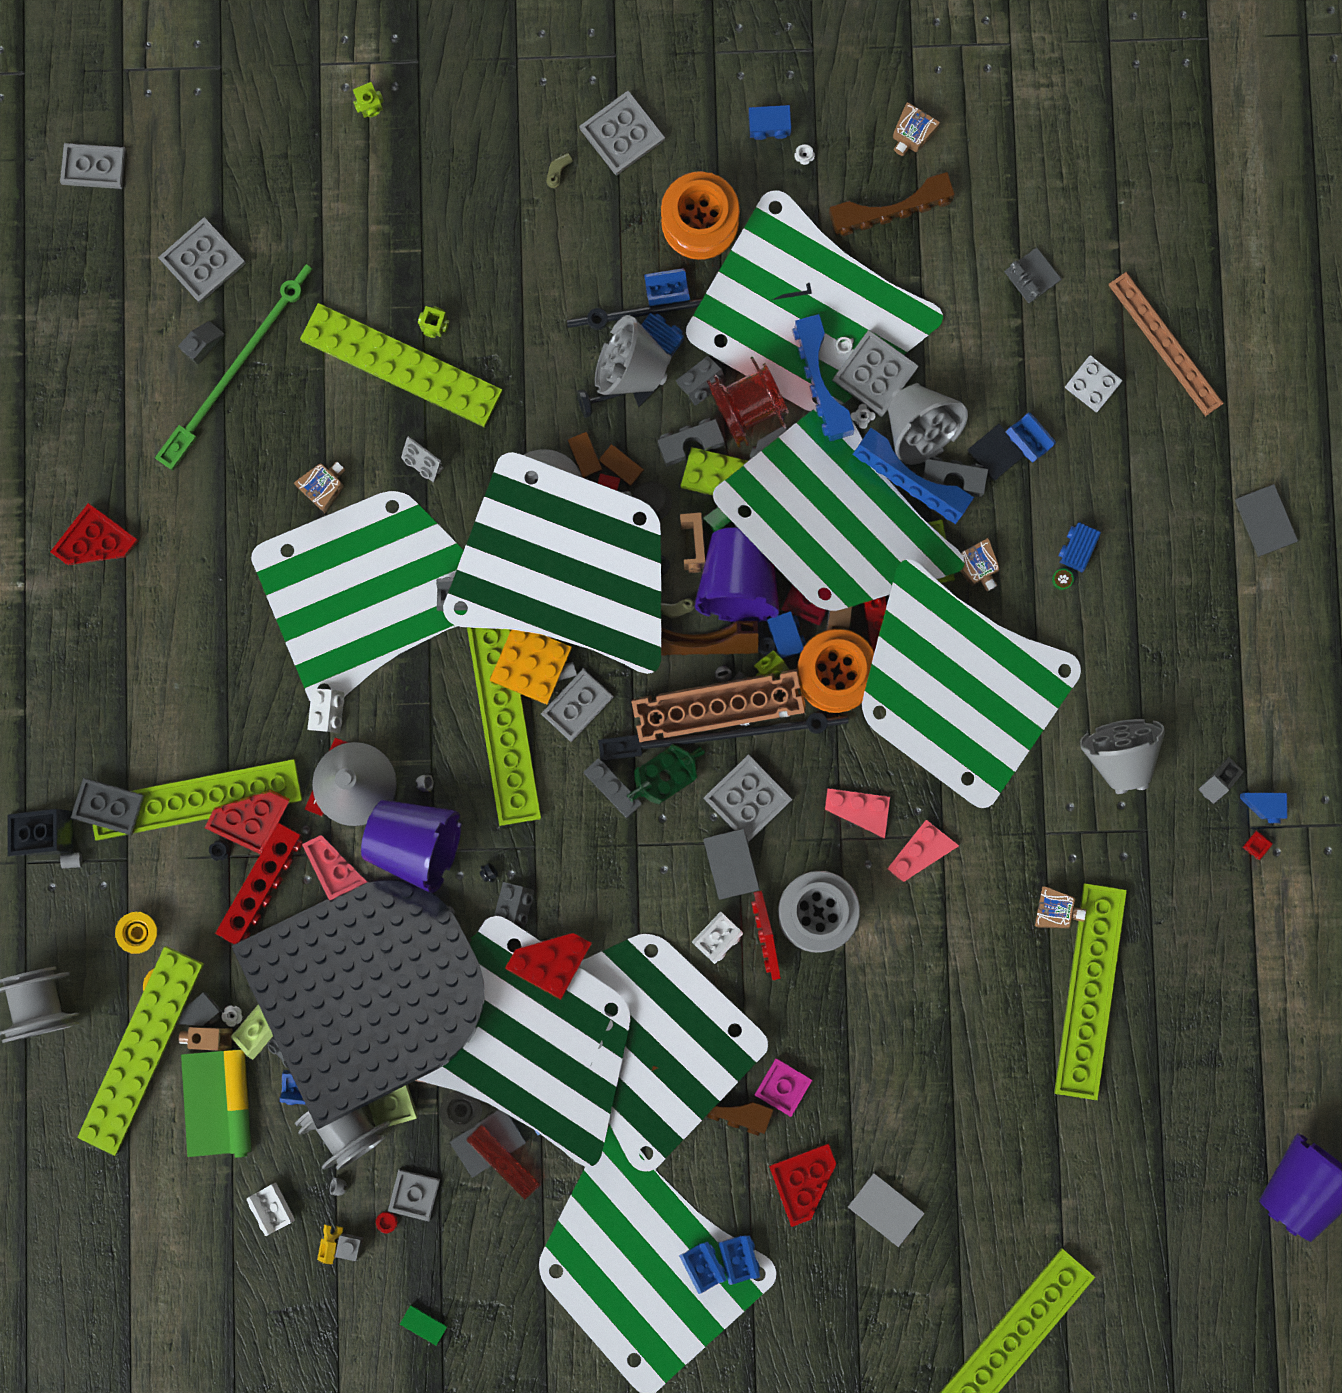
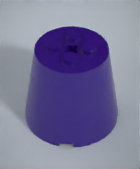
(737, 580)
(412, 842)
(1305, 1189)

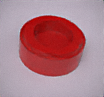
(386, 1222)

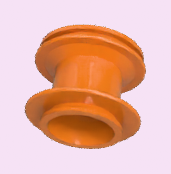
(694, 239)
(844, 645)

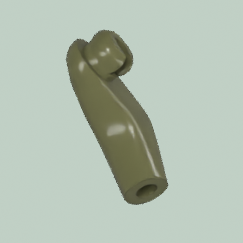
(556, 168)
(678, 609)

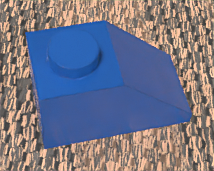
(1267, 805)

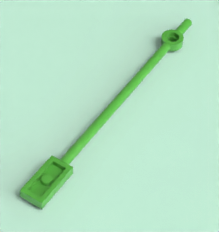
(182, 438)

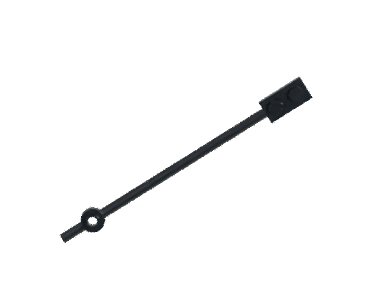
(606, 317)
(631, 747)

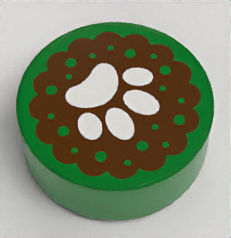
(1062, 579)

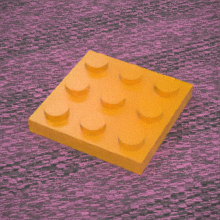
(531, 665)

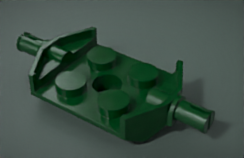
(676, 763)

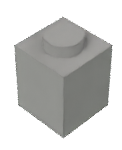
(349, 1247)

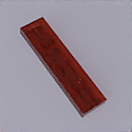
(502, 1161)

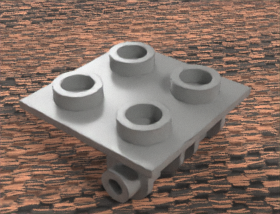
(1093, 383)
(421, 459)

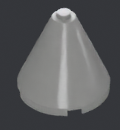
(352, 782)

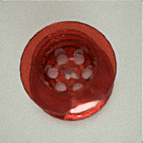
(748, 401)

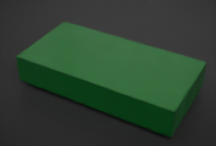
(423, 1325)

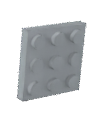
(622, 133)
(202, 260)
(874, 373)
(747, 798)

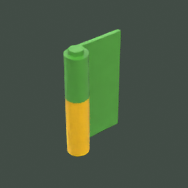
(216, 1103)

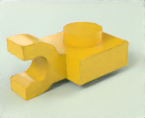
(327, 1245)

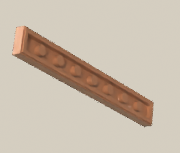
(1165, 344)

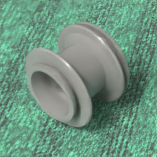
(845, 908)
(34, 1004)
(346, 1137)

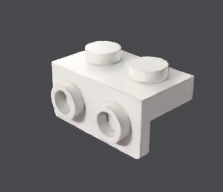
(326, 710)
(717, 938)
(270, 1209)

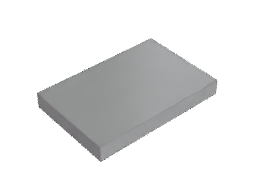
(93, 166)
(577, 705)
(885, 1210)

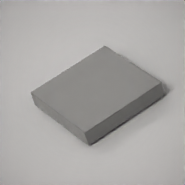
(414, 1195)

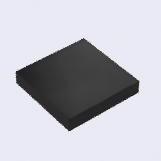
(996, 452)

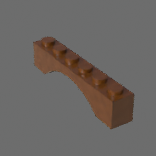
(851, 216)
(735, 639)
(750, 1115)

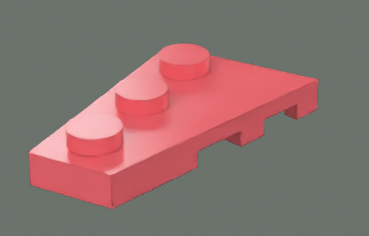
(860, 808)
(921, 851)
(331, 868)

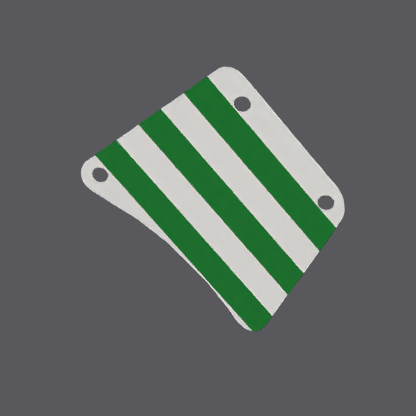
(780, 257)
(830, 518)
(357, 588)
(960, 686)
(625, 1270)

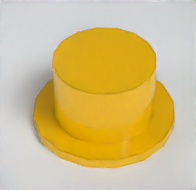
(136, 932)

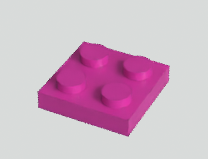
(783, 1087)

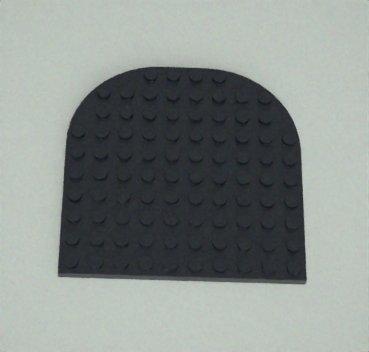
(365, 993)

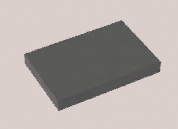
(1266, 520)
(107, 806)
(731, 864)
(501, 1127)

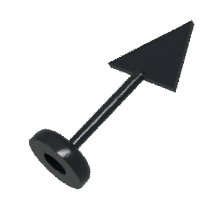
(586, 403)

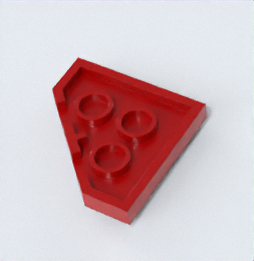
(93, 539)
(249, 819)
(765, 935)
(550, 962)
(803, 1182)

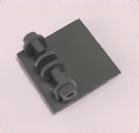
(1032, 275)

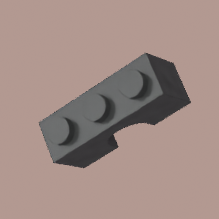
(706, 433)
(972, 477)
(612, 788)

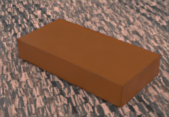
(584, 455)
(621, 465)

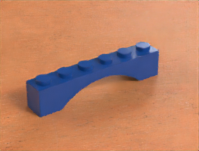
(835, 416)
(878, 454)

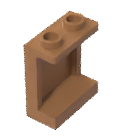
(694, 522)

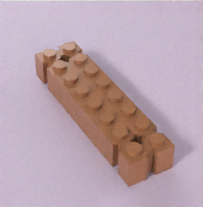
(718, 705)

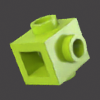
(368, 100)
(433, 315)
(771, 664)

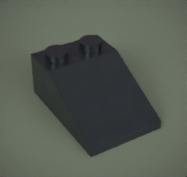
(40, 833)

